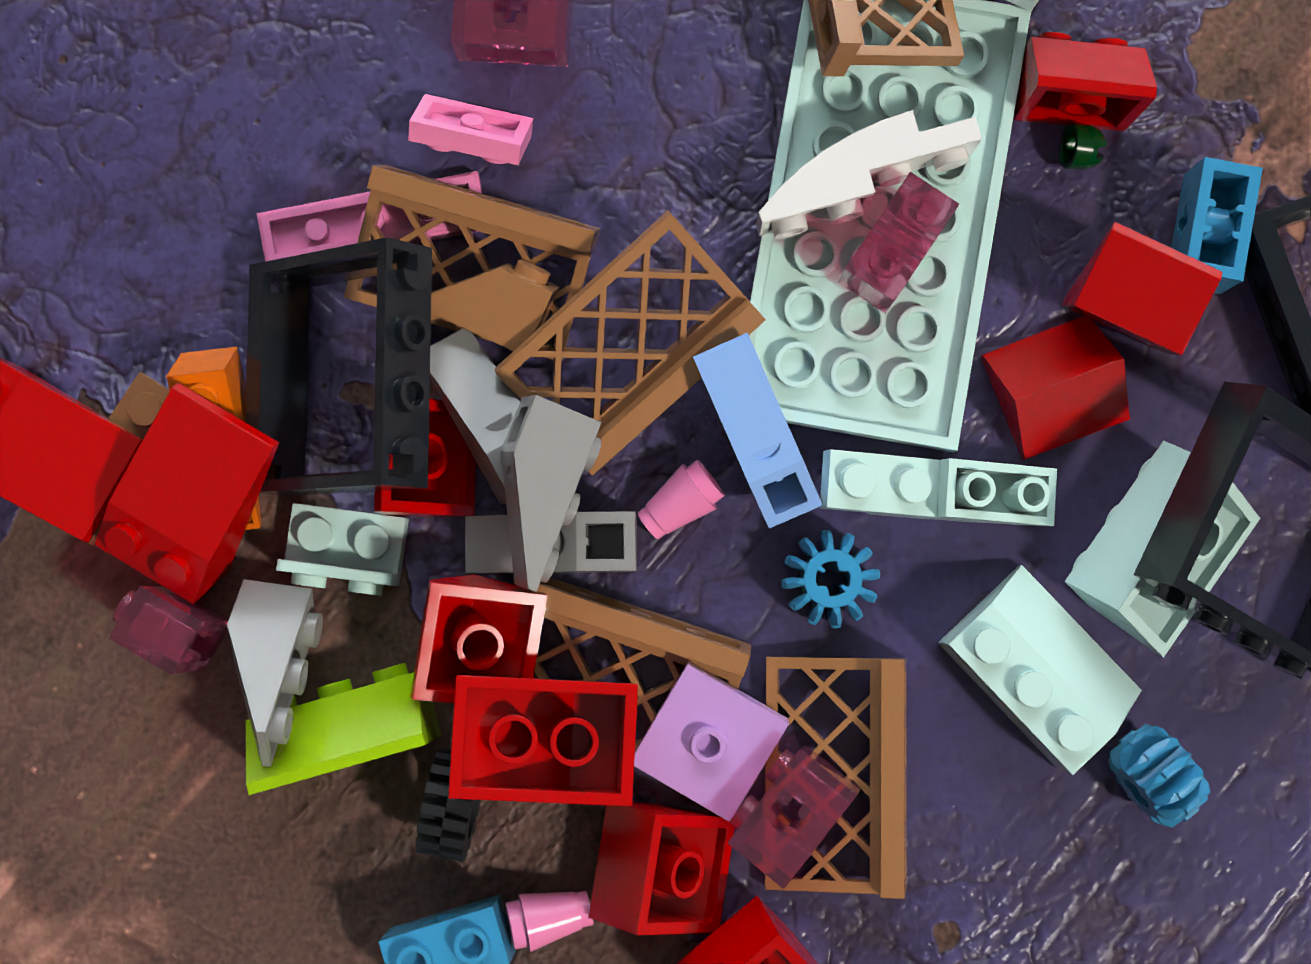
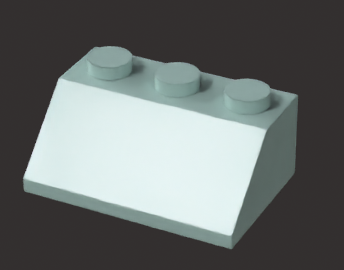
(1106, 569)
(1042, 670)

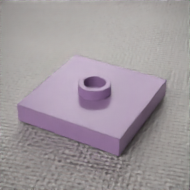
(709, 741)

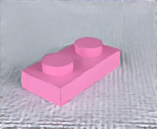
(470, 129)

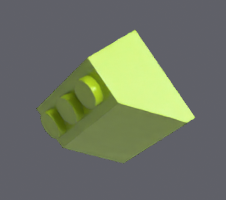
(345, 730)

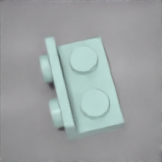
(344, 546)

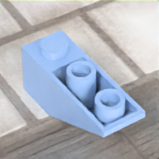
(757, 430)

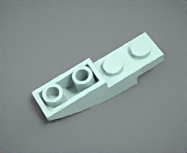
(938, 488)

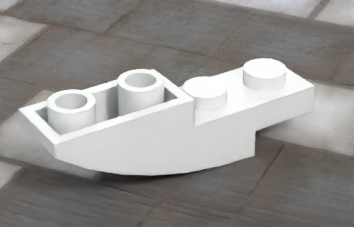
(842, 176)

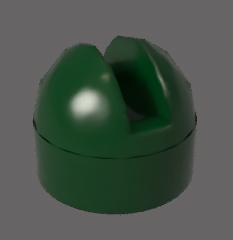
(1080, 146)

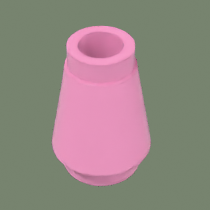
(682, 499)
(546, 917)

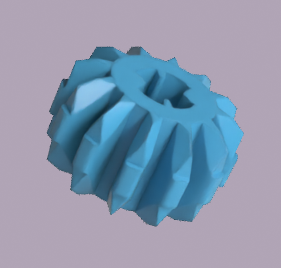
(841, 562)
(1159, 775)

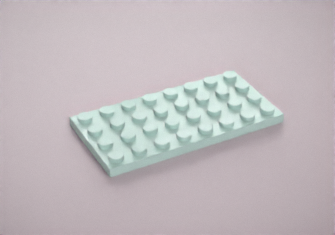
(823, 346)

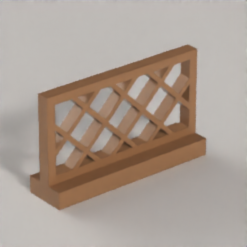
(842, 42)
(475, 212)
(672, 369)
(638, 629)
(887, 771)

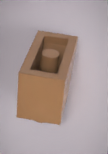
(499, 303)

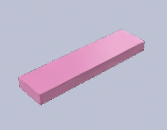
(339, 222)

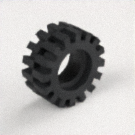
(445, 823)

